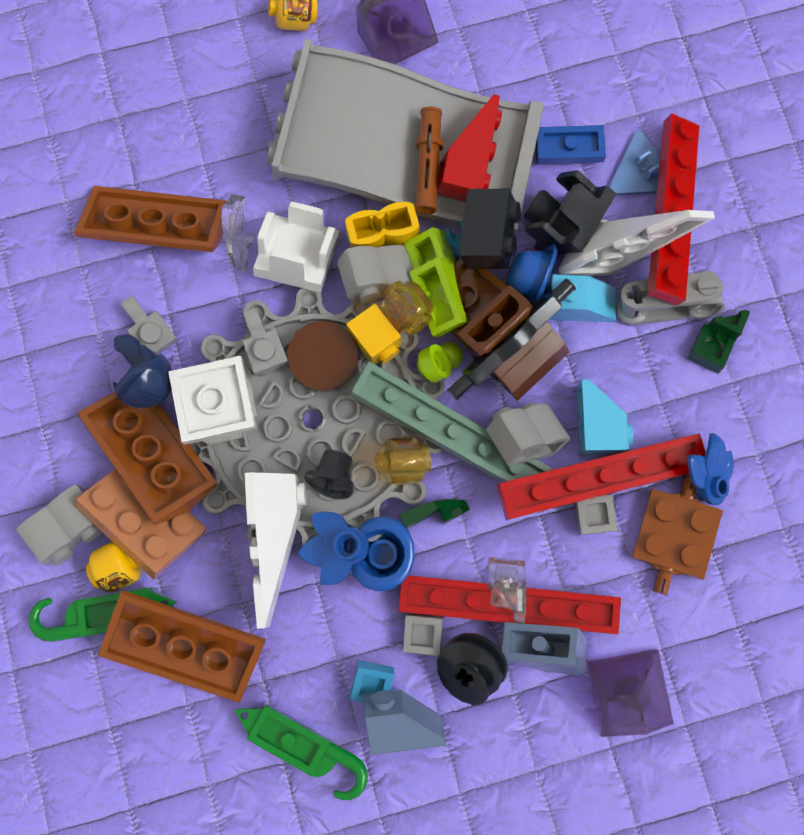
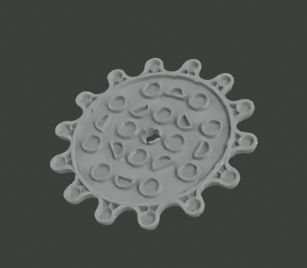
(288, 447)

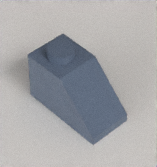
(545, 647)
(400, 723)

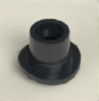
(332, 475)

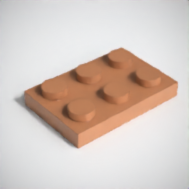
(126, 524)

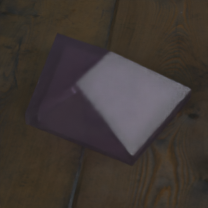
(395, 28)
(630, 694)

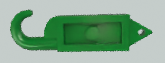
(84, 616)
(301, 746)

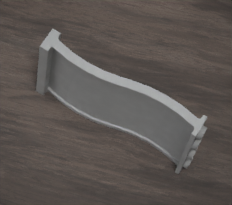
(358, 124)

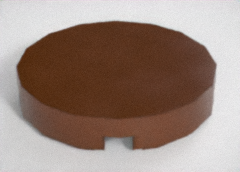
(322, 356)

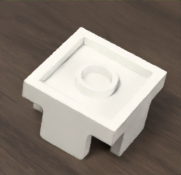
(296, 247)
(213, 401)

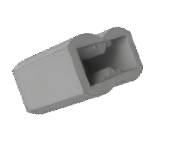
(371, 270)
(527, 433)
(58, 529)

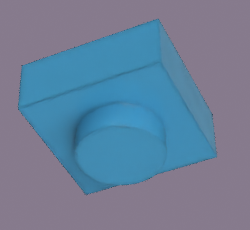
(370, 679)

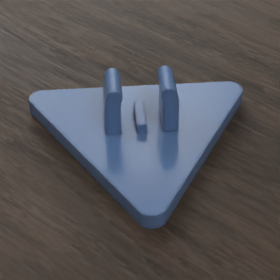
(638, 168)

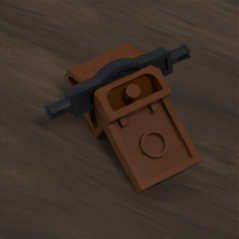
(506, 332)

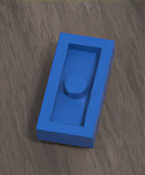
(570, 144)

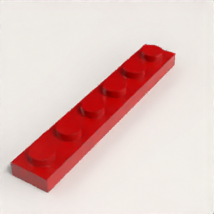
(674, 193)
(598, 477)
(543, 606)

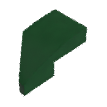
(717, 340)
(446, 509)

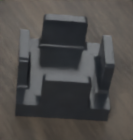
(572, 220)

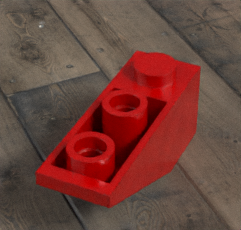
(468, 157)

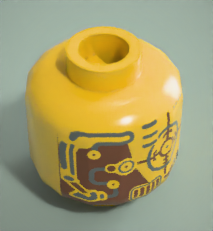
(293, 14)
(111, 568)

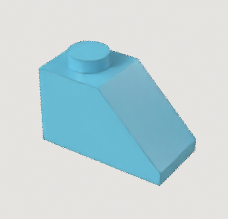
(589, 302)
(600, 422)

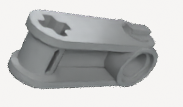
(702, 301)

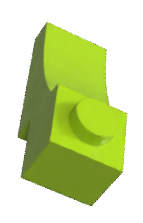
(435, 273)

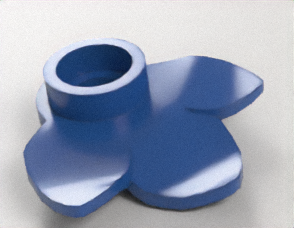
(712, 472)
(330, 547)

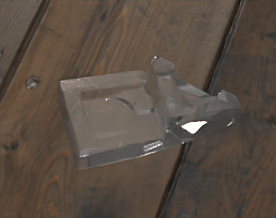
(236, 239)
(508, 585)

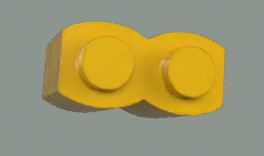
(385, 227)

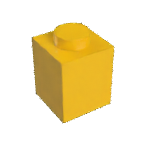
(375, 335)

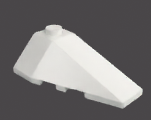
(628, 240)
(274, 512)

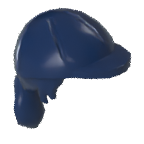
(147, 379)

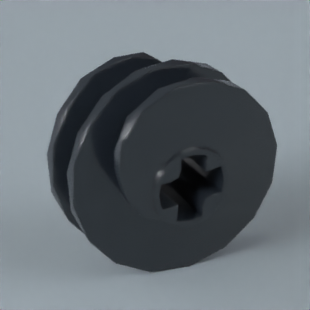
(471, 668)

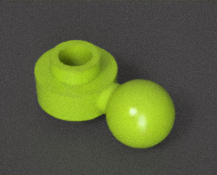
(438, 361)

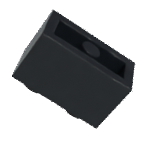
(489, 229)

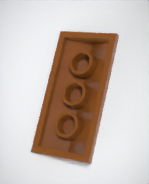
(152, 219)
(149, 456)
(181, 646)

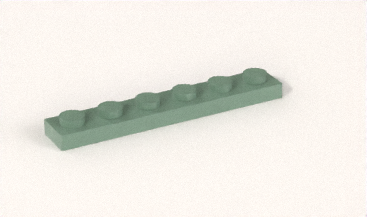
(437, 424)

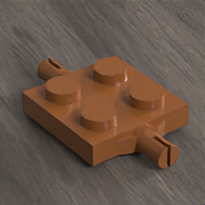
(676, 535)

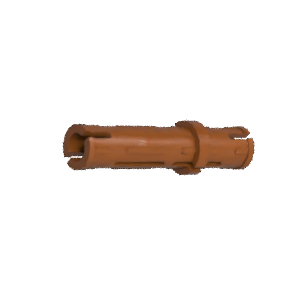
(430, 123)

